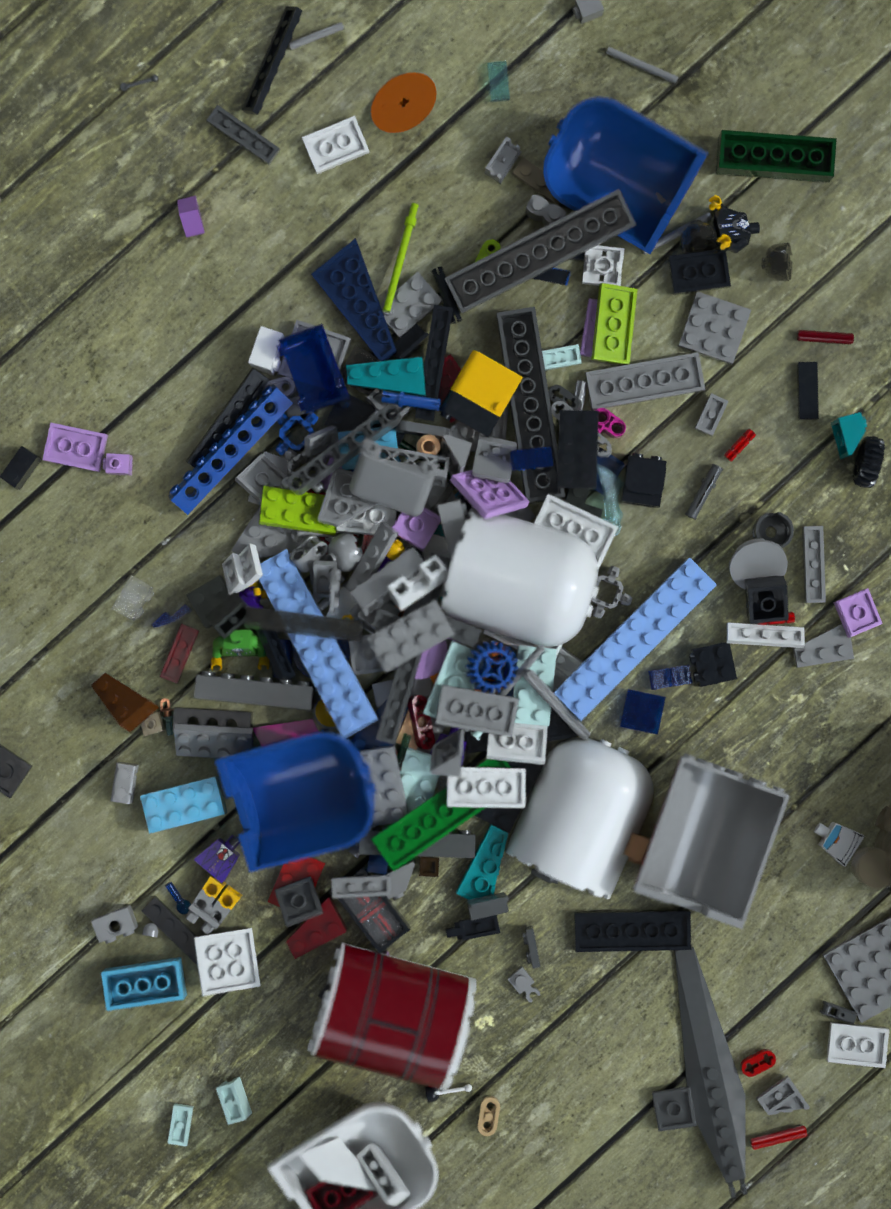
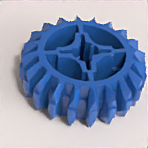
(501, 680)

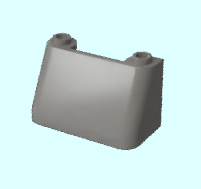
(391, 483)

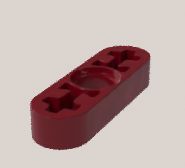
(429, 734)

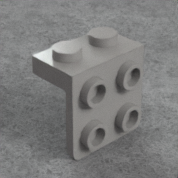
(493, 459)
(327, 581)

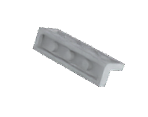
(411, 456)

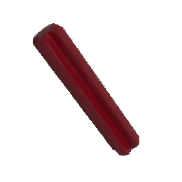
(825, 337)

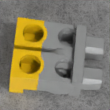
(210, 910)

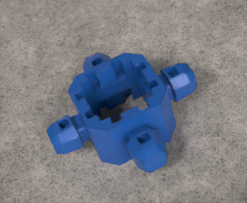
(311, 419)

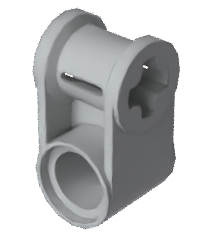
(307, 552)

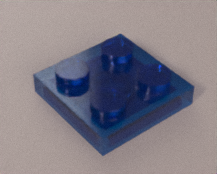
(642, 711)

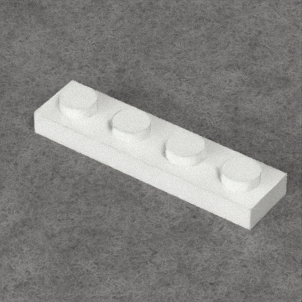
(765, 635)

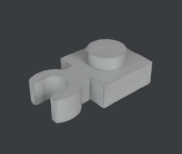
(522, 982)

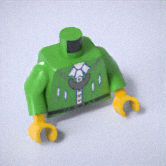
(239, 644)

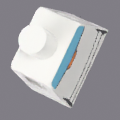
(838, 841)

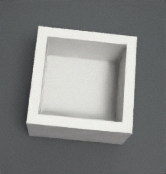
(265, 352)

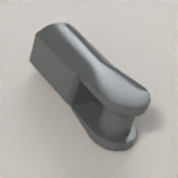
(840, 1012)

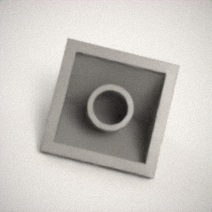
(457, 450)
(447, 755)

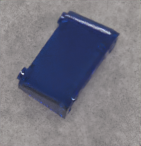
(313, 369)

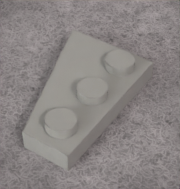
(825, 648)

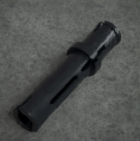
(446, 294)

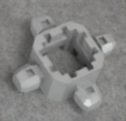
(294, 461)
(625, 599)

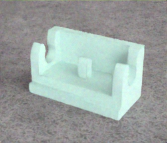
(234, 1101)

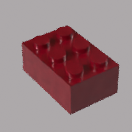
(338, 1196)

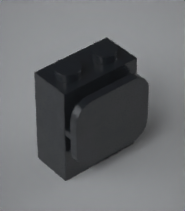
(643, 480)

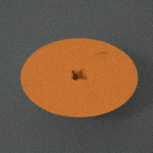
(403, 102)

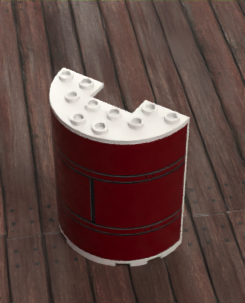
(394, 1017)

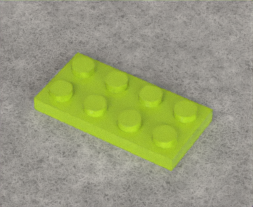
(614, 324)
(292, 511)

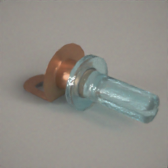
(167, 716)

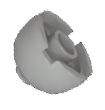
(344, 551)

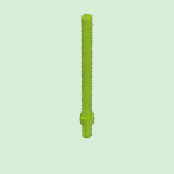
(410, 222)

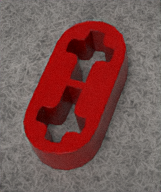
(759, 1067)

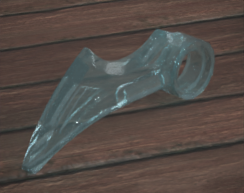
(611, 486)

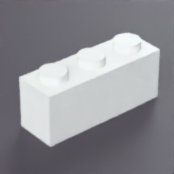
(383, 1174)

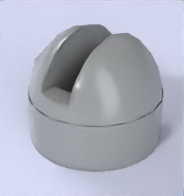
(150, 930)

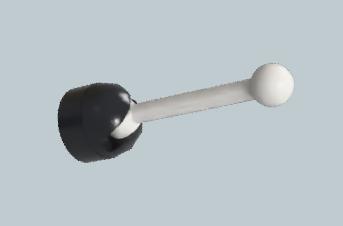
(433, 1094)

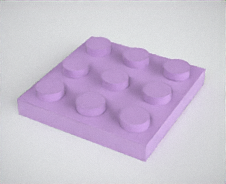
(489, 496)

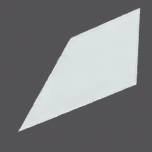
(337, 1164)

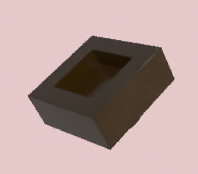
(429, 866)

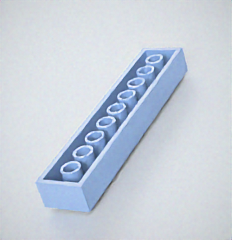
(635, 639)
(320, 655)

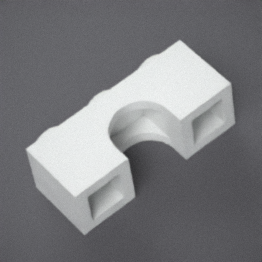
(430, 576)

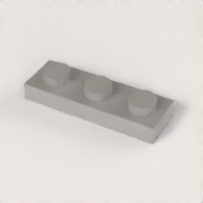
(361, 886)

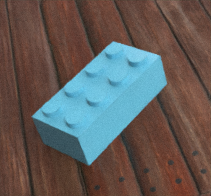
(183, 804)
(144, 983)

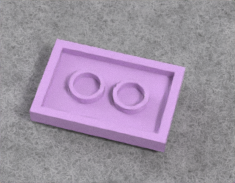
(75, 447)

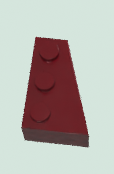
(317, 930)

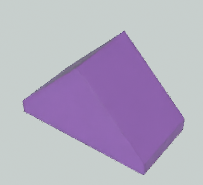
(190, 216)

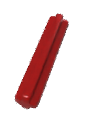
(778, 1137)

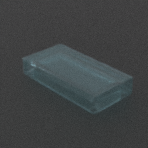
(498, 81)

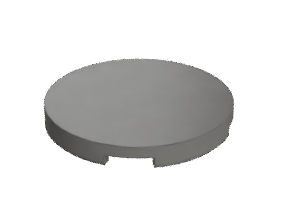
(757, 560)

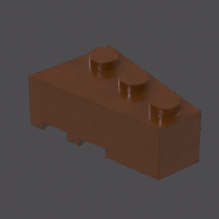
(123, 702)

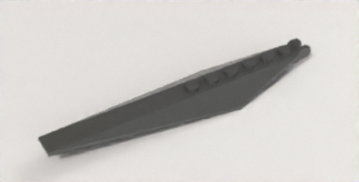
(711, 1072)

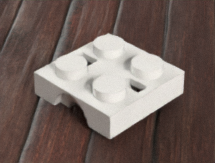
(607, 265)

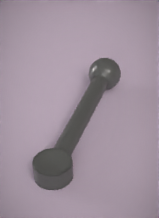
(124, 87)

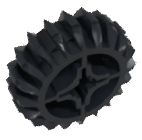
(868, 462)

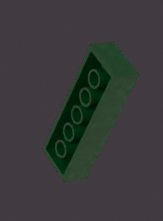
(776, 156)

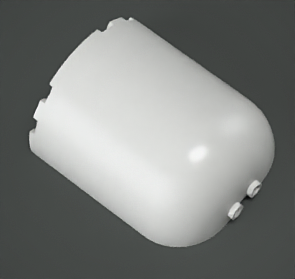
(521, 580)
(583, 814)
(375, 1124)

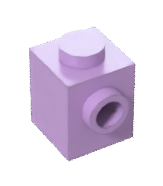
(118, 464)

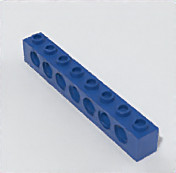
(188, 502)

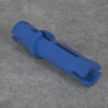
(402, 399)

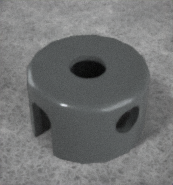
(780, 522)

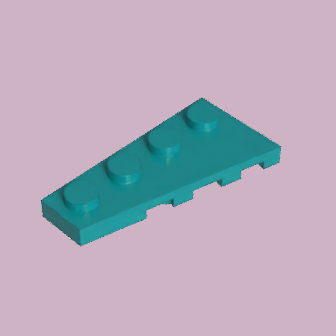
(390, 375)
(485, 867)

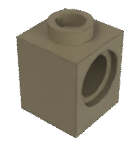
(153, 724)

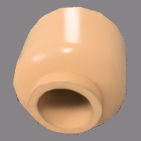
(428, 444)

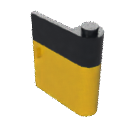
(480, 393)

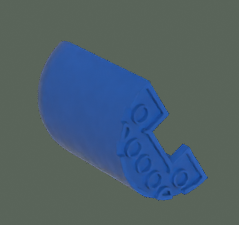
(615, 148)
(299, 798)

